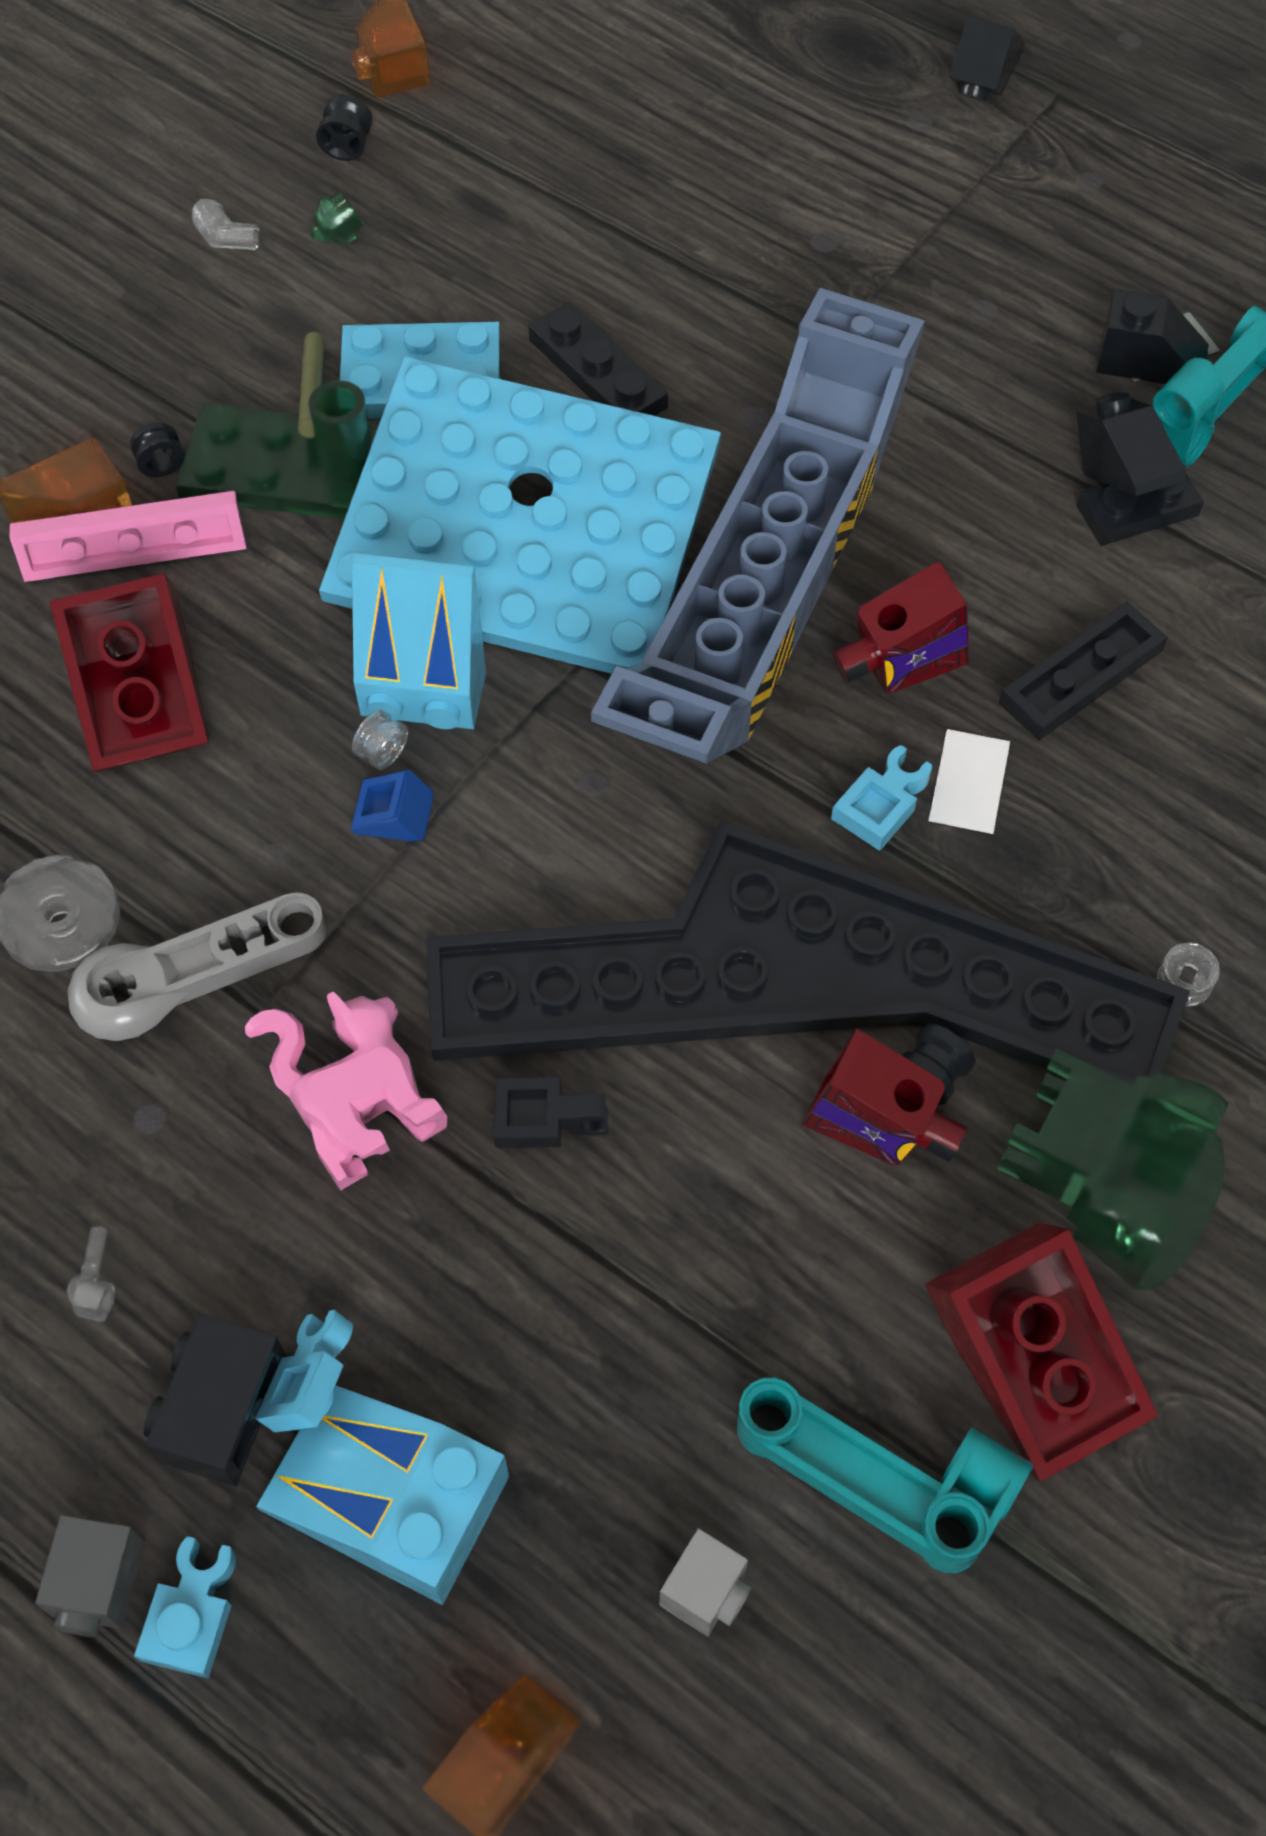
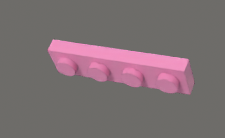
(128, 536)

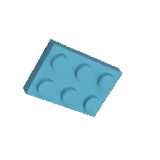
(375, 353)

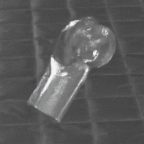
(219, 230)

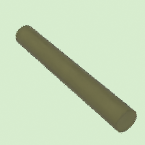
(310, 379)

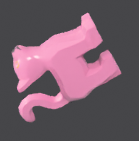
(353, 1090)

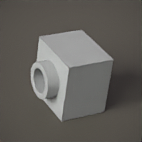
(706, 1584)

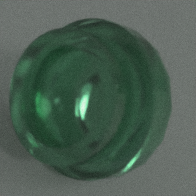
(335, 220)

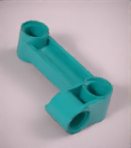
(1204, 391)
(882, 1486)

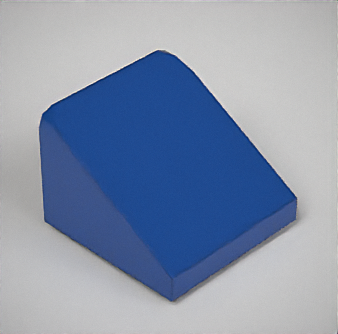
(393, 807)

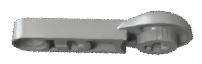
(184, 967)

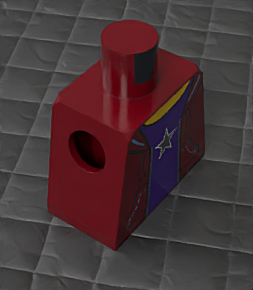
(909, 633)
(882, 1104)

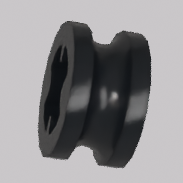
(152, 438)

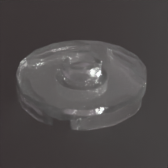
(52, 888)

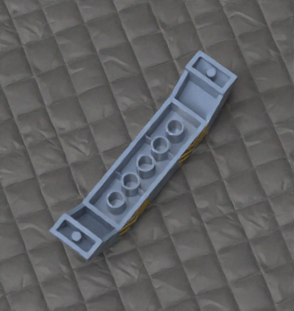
(774, 537)

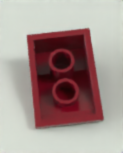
(131, 671)
(1043, 1347)

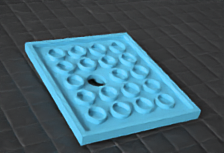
(559, 579)

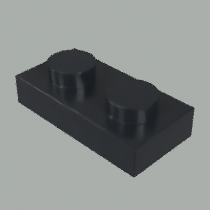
(1120, 515)

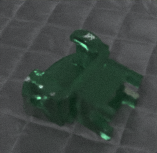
(1128, 1162)

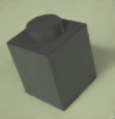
(89, 1575)

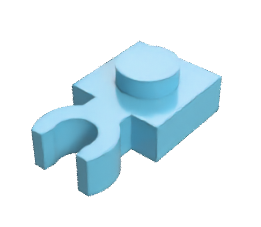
(881, 804)
(305, 1382)
(187, 1620)

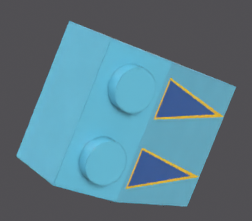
(417, 640)
(388, 1491)

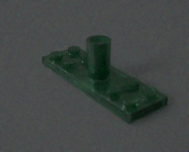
(272, 463)

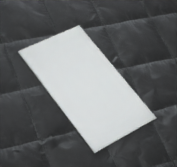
(969, 781)

